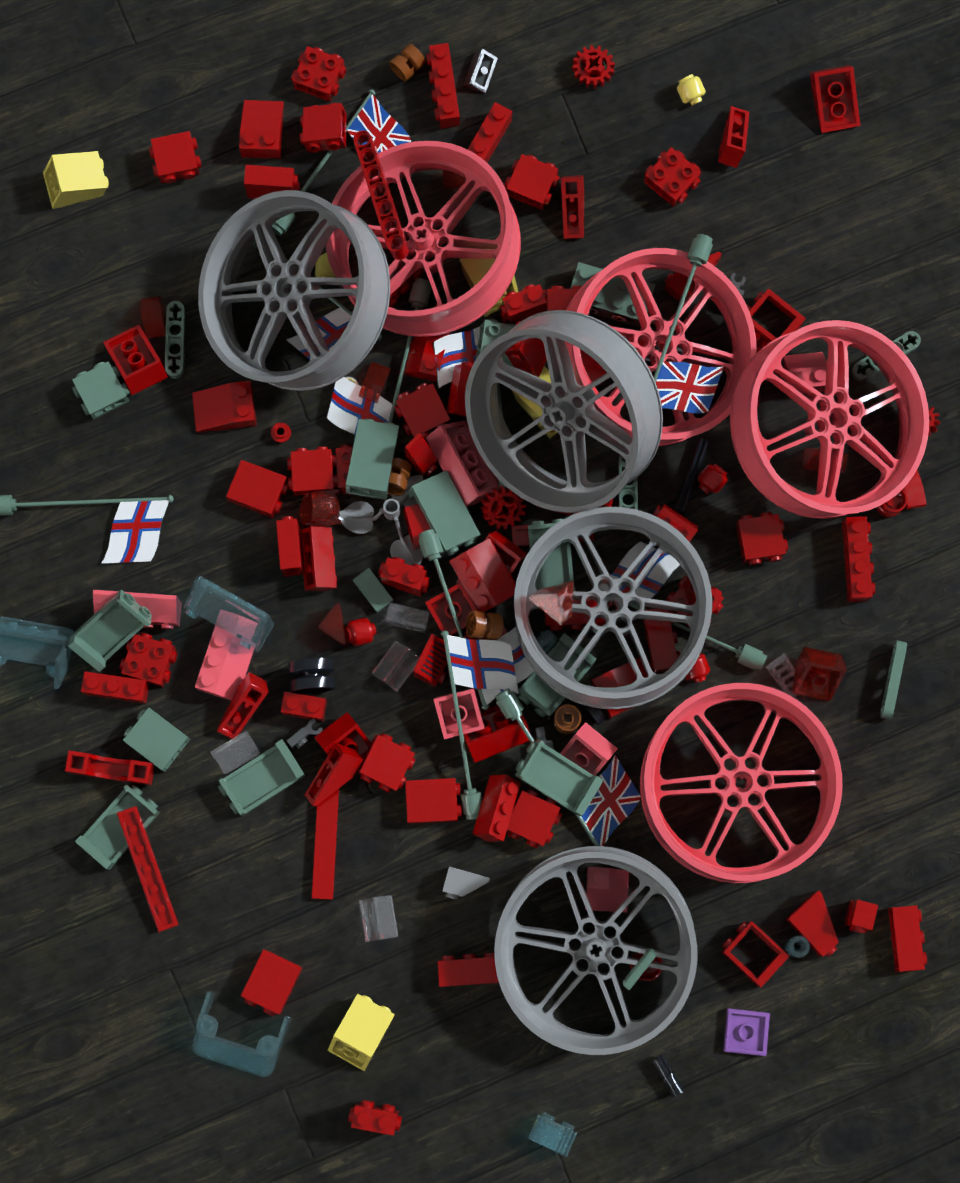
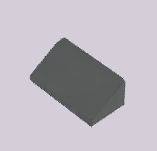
(480, 71)

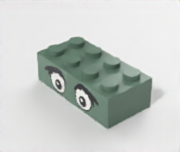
(613, 299)

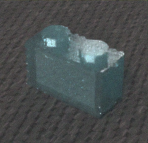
(552, 1134)

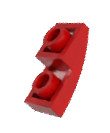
(915, 492)

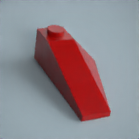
(421, 358)

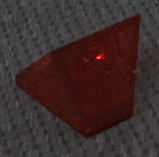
(555, 601)

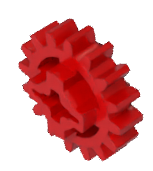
(591, 58)
(493, 507)

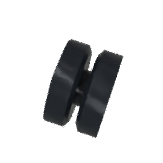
(311, 676)

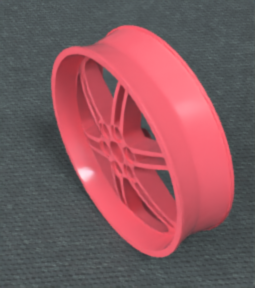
(427, 242)
(716, 288)
(907, 392)
(784, 707)

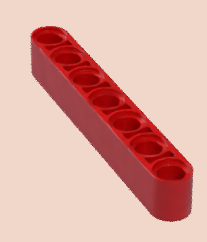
(384, 202)

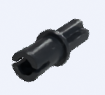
(668, 1075)

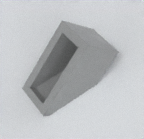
(462, 883)

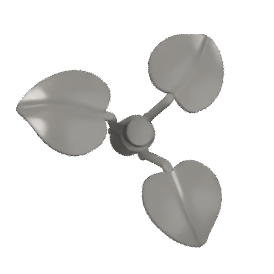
(359, 520)

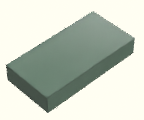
(373, 590)
(639, 968)

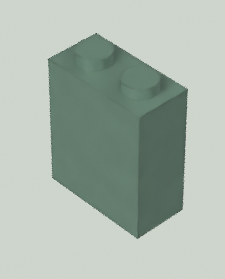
(156, 739)

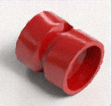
(893, 506)

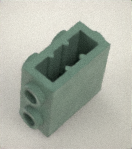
(489, 331)
(100, 389)

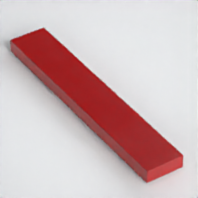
(325, 847)
(147, 868)

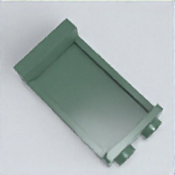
(372, 458)
(445, 512)
(558, 566)
(109, 629)
(539, 693)
(558, 777)
(261, 779)
(105, 837)

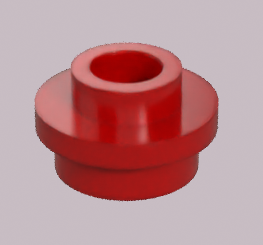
(281, 438)

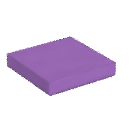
(746, 1032)

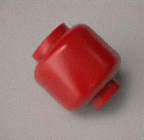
(712, 478)
(360, 632)
(699, 670)

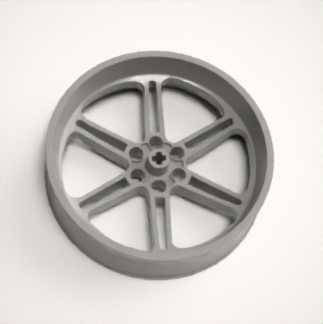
(289, 289)
(565, 409)
(669, 542)
(543, 1022)

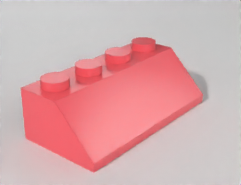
(461, 459)
(163, 608)
(223, 665)

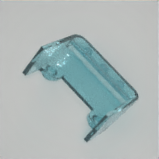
(229, 613)
(36, 645)
(254, 1061)

